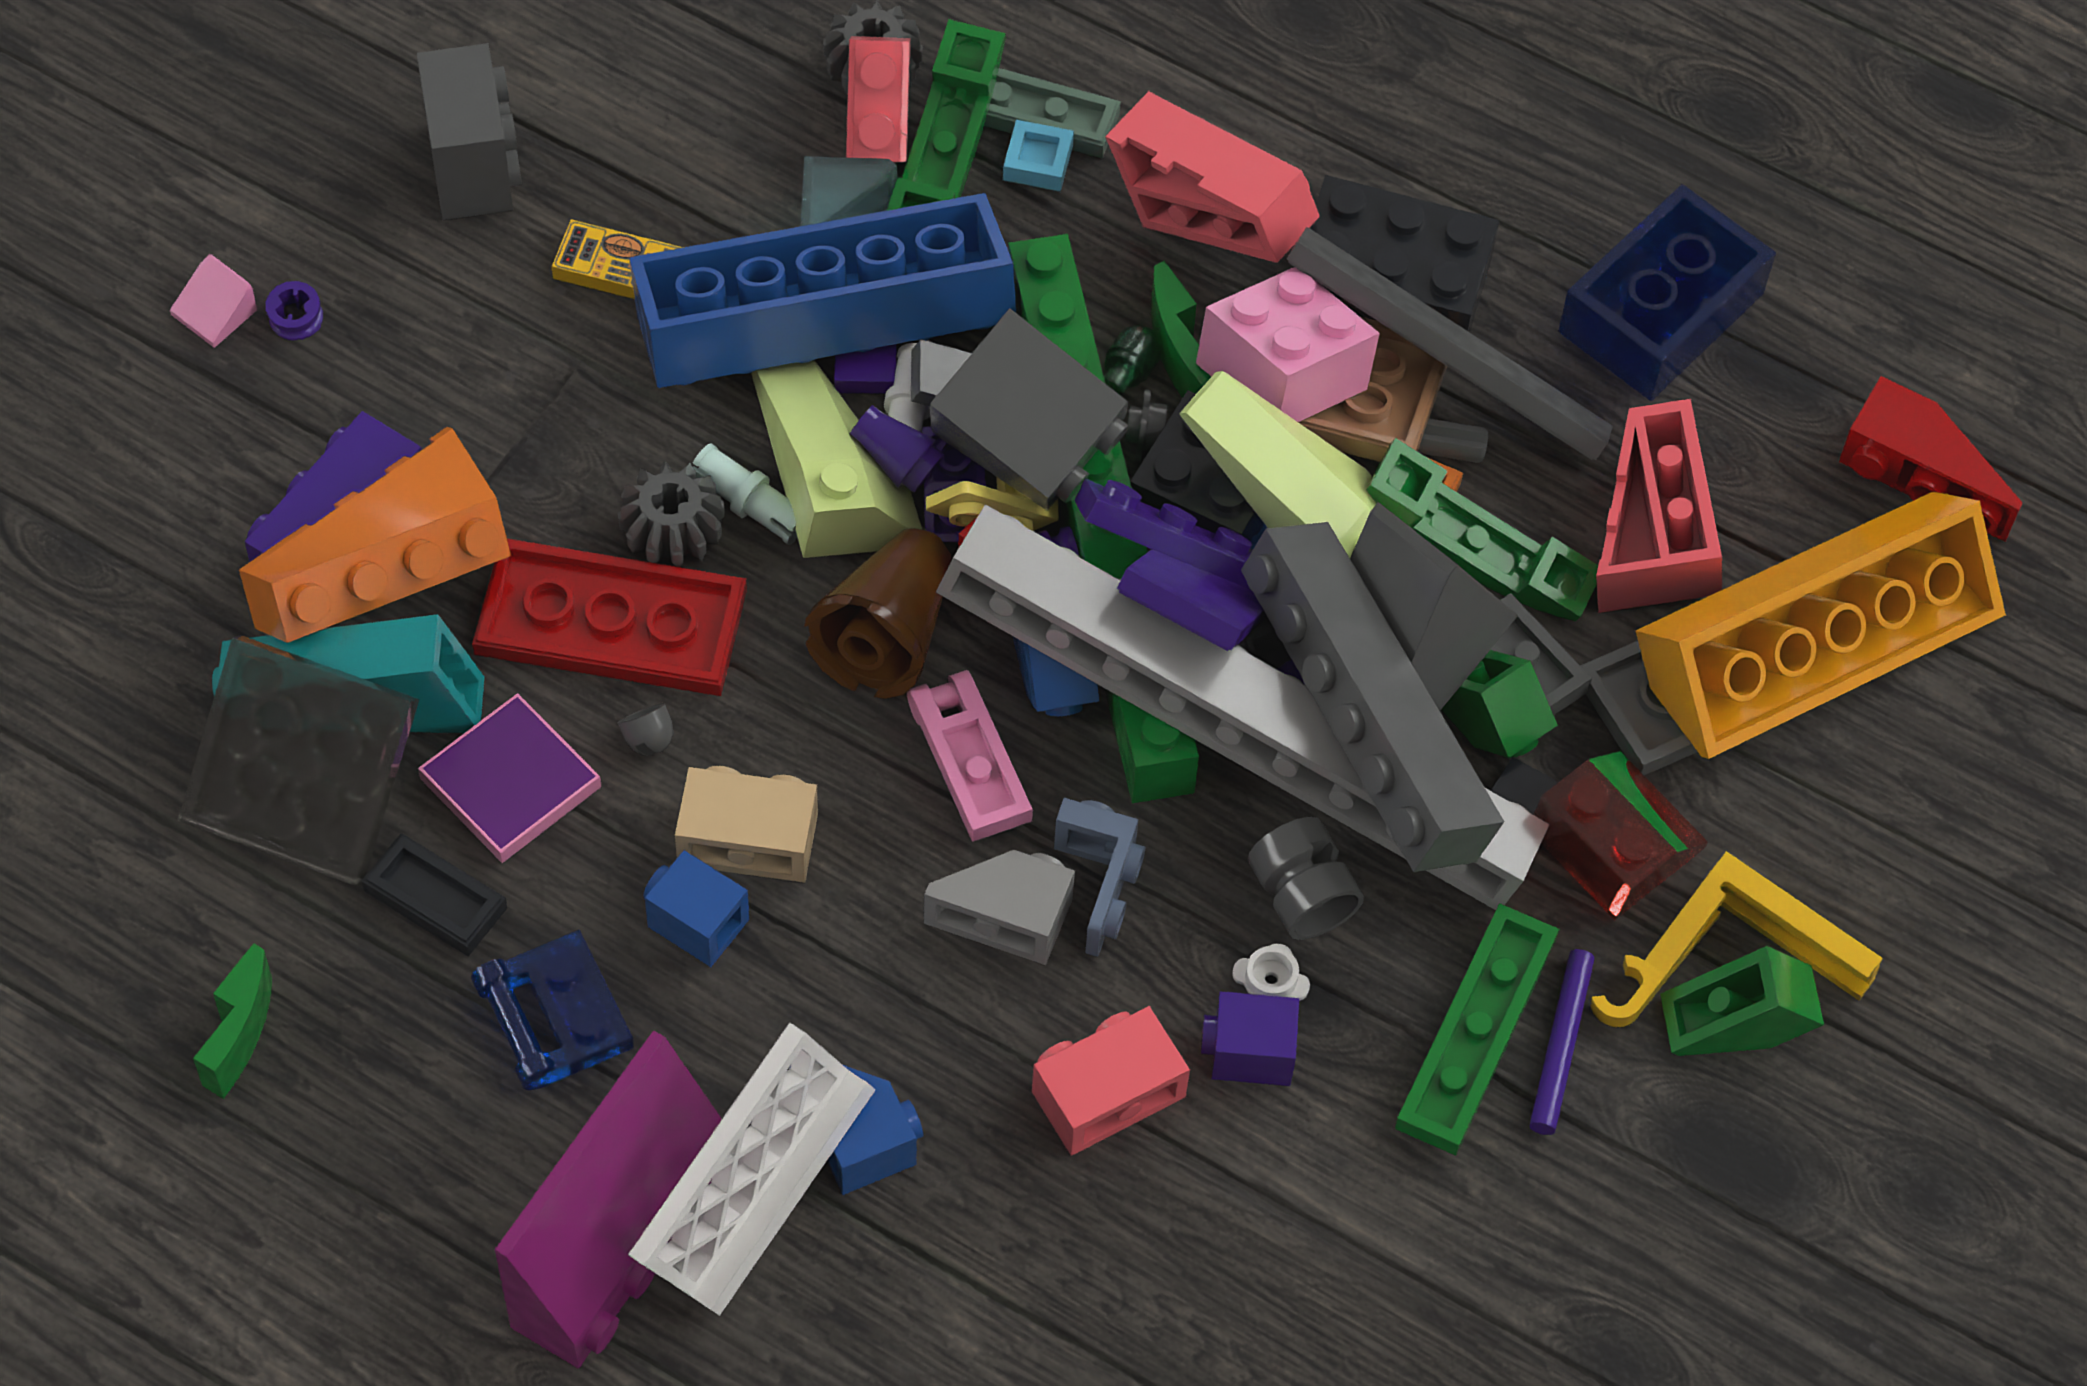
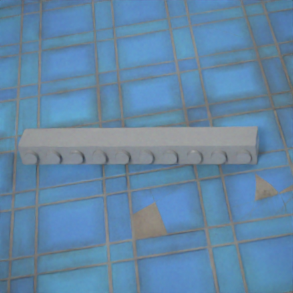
(1208, 693)

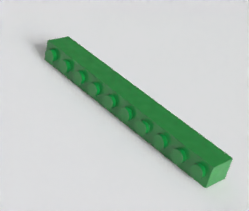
(1049, 296)

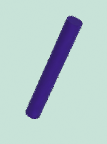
(1562, 1042)

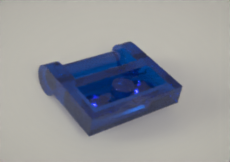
(572, 1000)

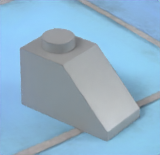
(1005, 903)

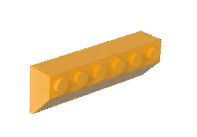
(1823, 622)

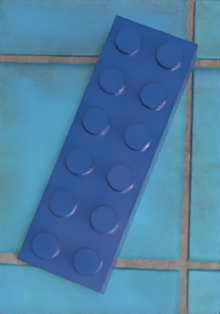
(822, 290)

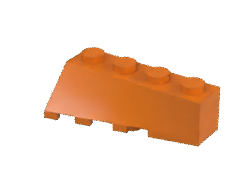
(393, 539)

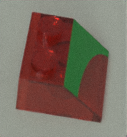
(1615, 831)

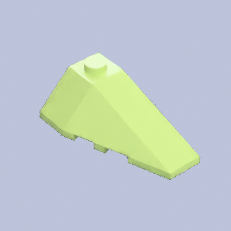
(1279, 463)
(830, 479)

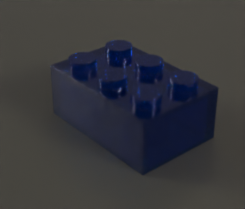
(1666, 292)

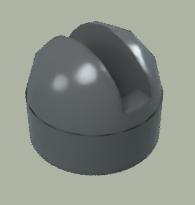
(648, 730)

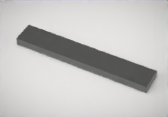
(1450, 344)

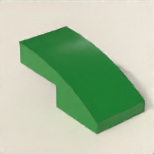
(243, 1008)

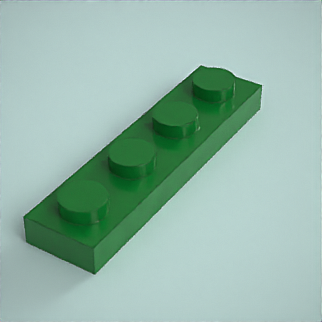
(1477, 1029)

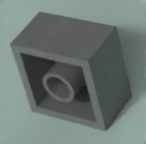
(469, 130)

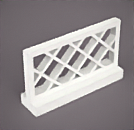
(753, 1170)

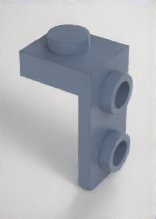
(1107, 837)

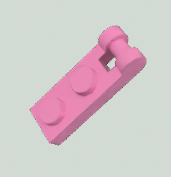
(971, 756)

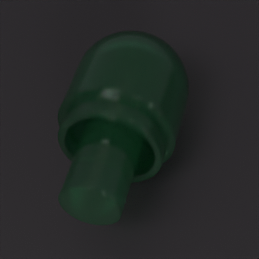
(1131, 357)

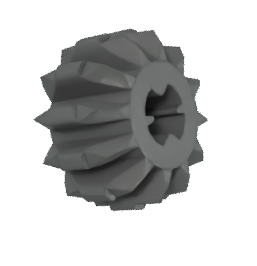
(868, 23)
(671, 514)

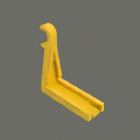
(1763, 908)

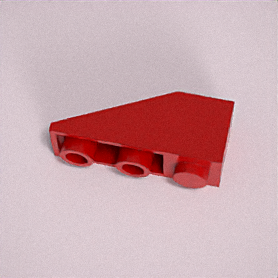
(1921, 451)

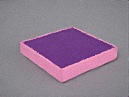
(509, 777)

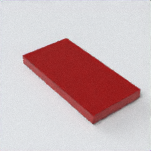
(611, 617)

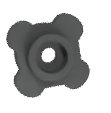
(1145, 424)

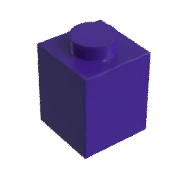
(1252, 1038)

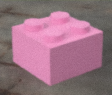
(1289, 344)

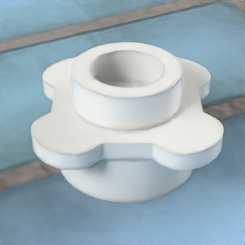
(1275, 961)

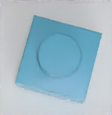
(1038, 155)

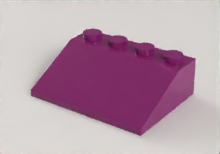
(569, 1248)

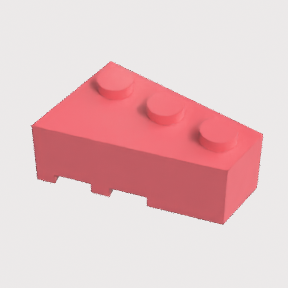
(1209, 183)
(1661, 516)

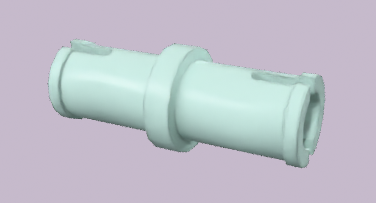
(747, 492)

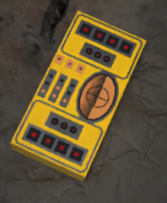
(600, 257)

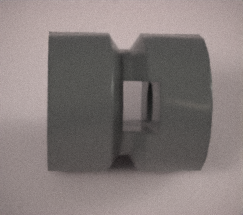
(1308, 883)

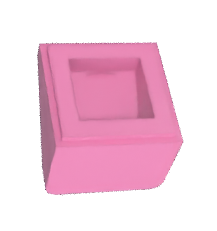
(214, 301)

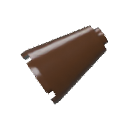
(882, 616)

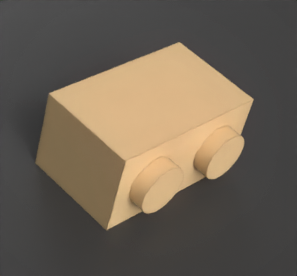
(748, 822)

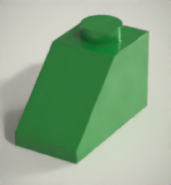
(1501, 706)
(1743, 1005)

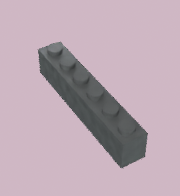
(1372, 697)

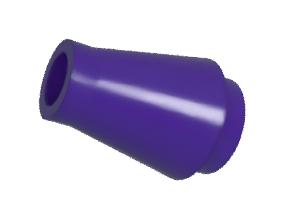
(898, 449)

